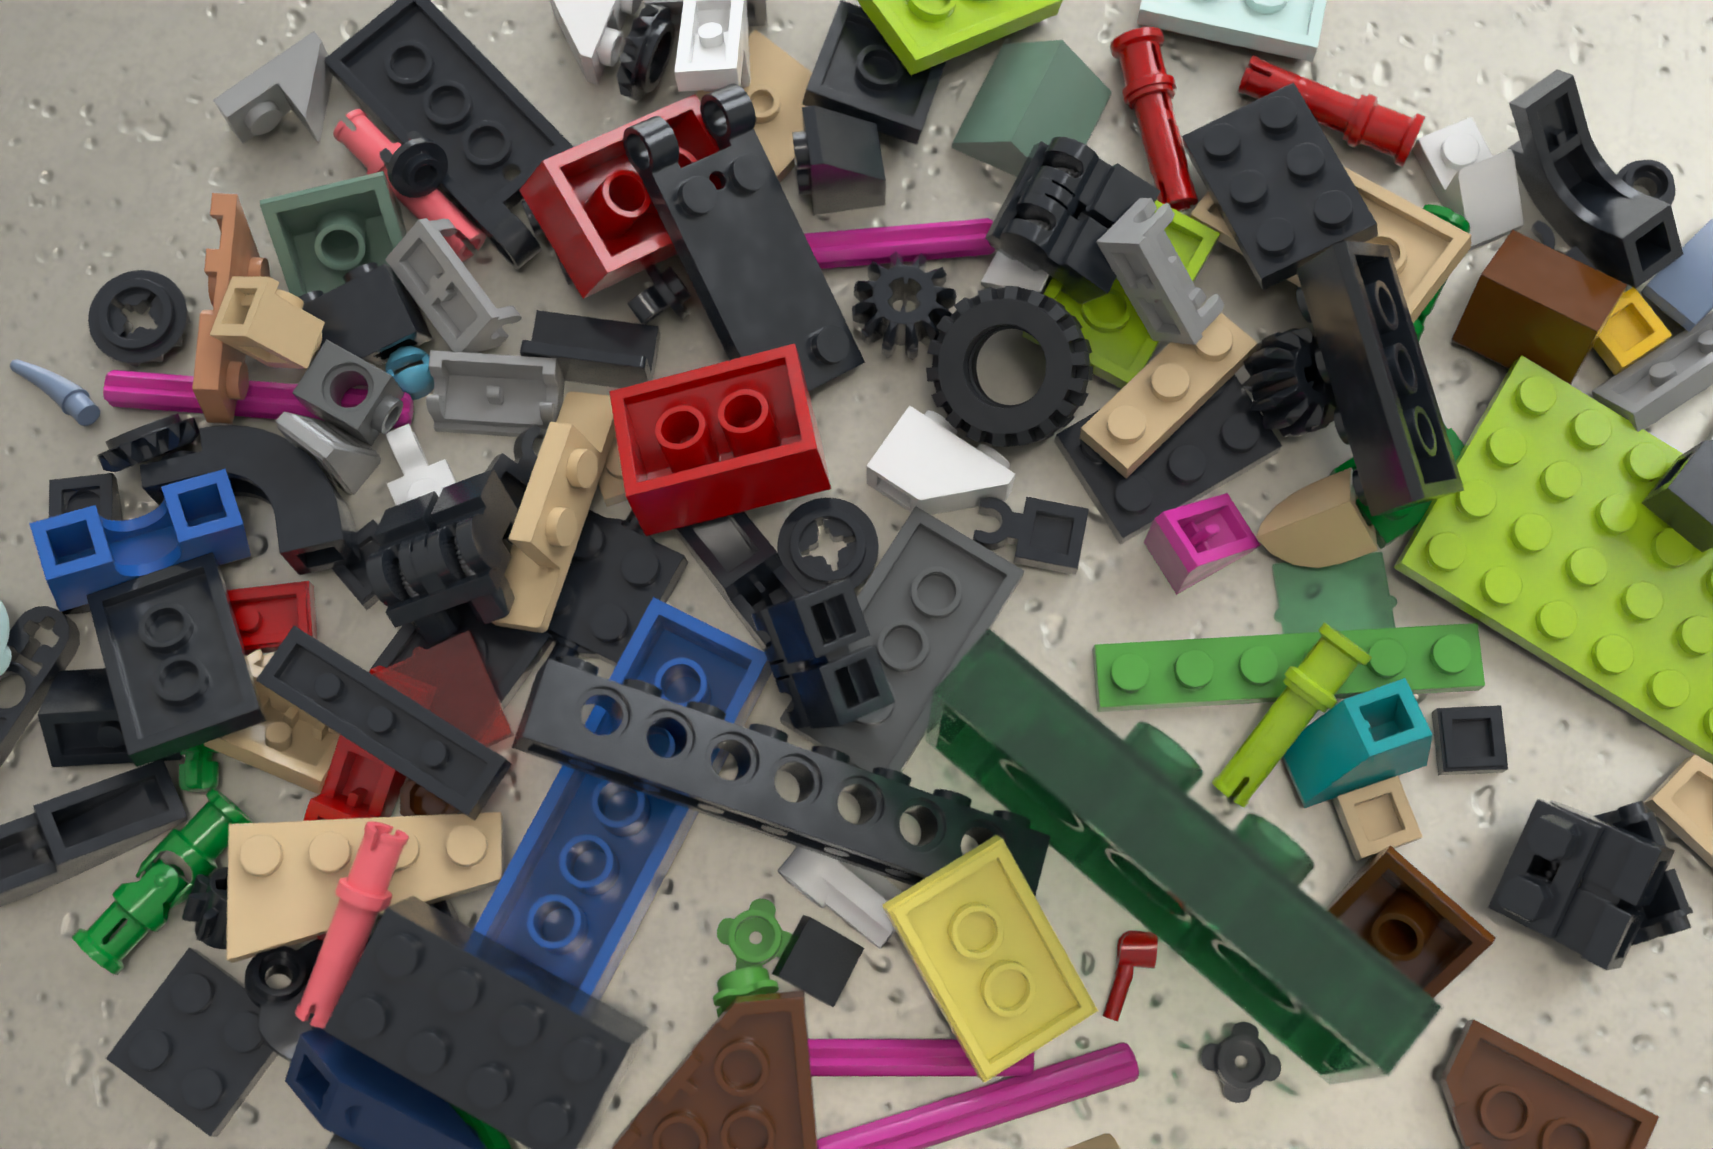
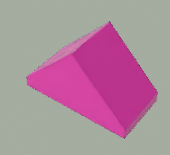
(1199, 540)

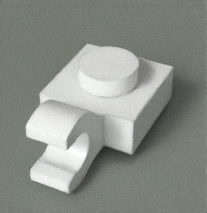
(418, 476)

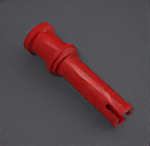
(1150, 95)
(1359, 119)

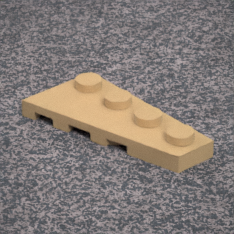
(289, 871)

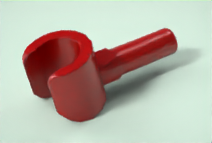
(1133, 950)

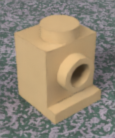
(267, 323)

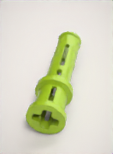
(1308, 690)

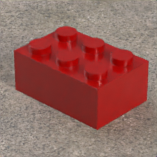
(598, 205)

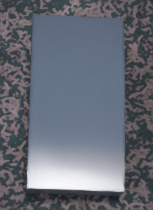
(1686, 285)

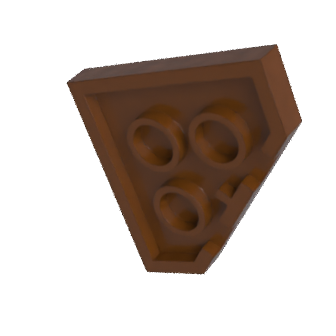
(738, 1085)
(1522, 1100)

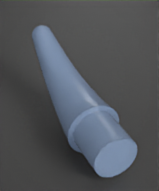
(66, 394)

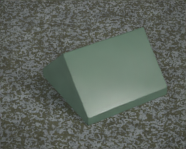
(1030, 98)
(333, 230)

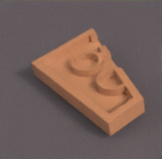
(219, 369)

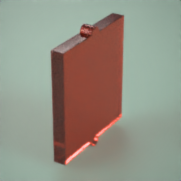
(453, 686)

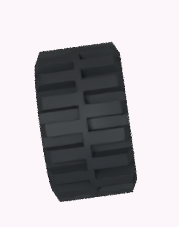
(956, 363)

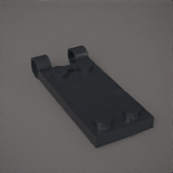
(429, 78)
(743, 240)

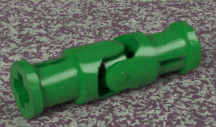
(147, 901)

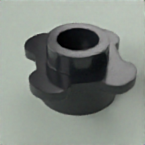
(1260, 1063)

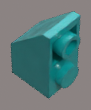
(1359, 744)

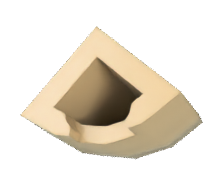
(1319, 525)

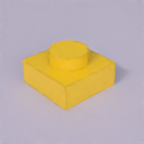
(1630, 332)

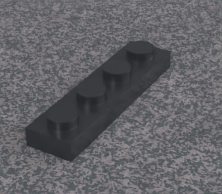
(384, 722)

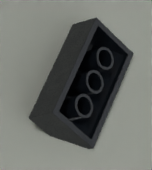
(1377, 377)

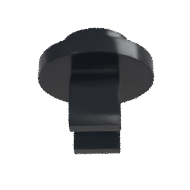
(416, 166)
(666, 292)

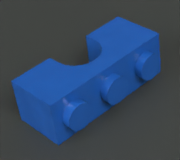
(91, 553)

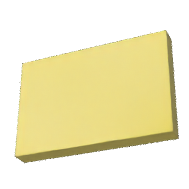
(990, 958)

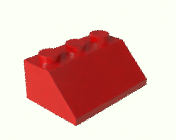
(718, 440)

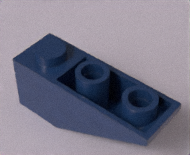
(371, 1101)

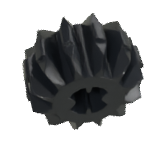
(905, 284)
(1289, 384)

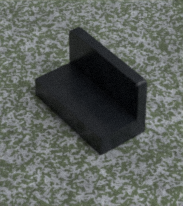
(595, 348)
(83, 722)

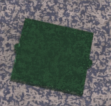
(1341, 595)

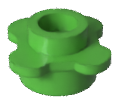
(757, 919)
(742, 983)

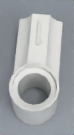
(845, 889)

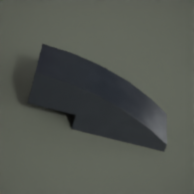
(740, 566)
(86, 829)

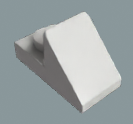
(713, 45)
(1472, 180)

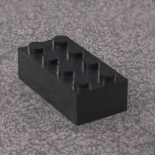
(485, 1028)

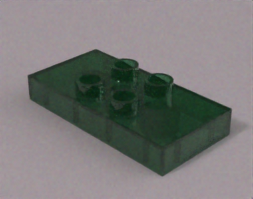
(1204, 890)

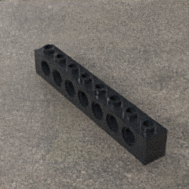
(555, 732)

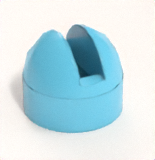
(413, 380)

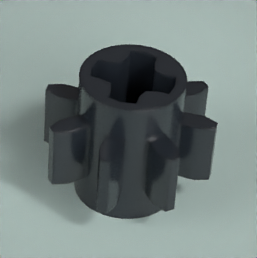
(209, 908)

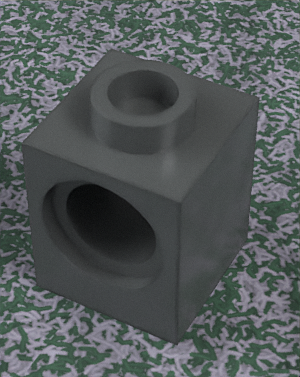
(336, 372)

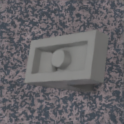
(289, 82)

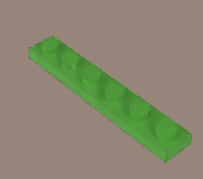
(1254, 666)

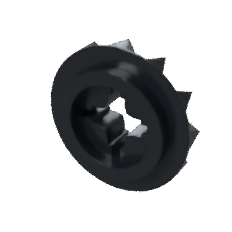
(646, 52)
(137, 292)
(148, 442)
(843, 523)

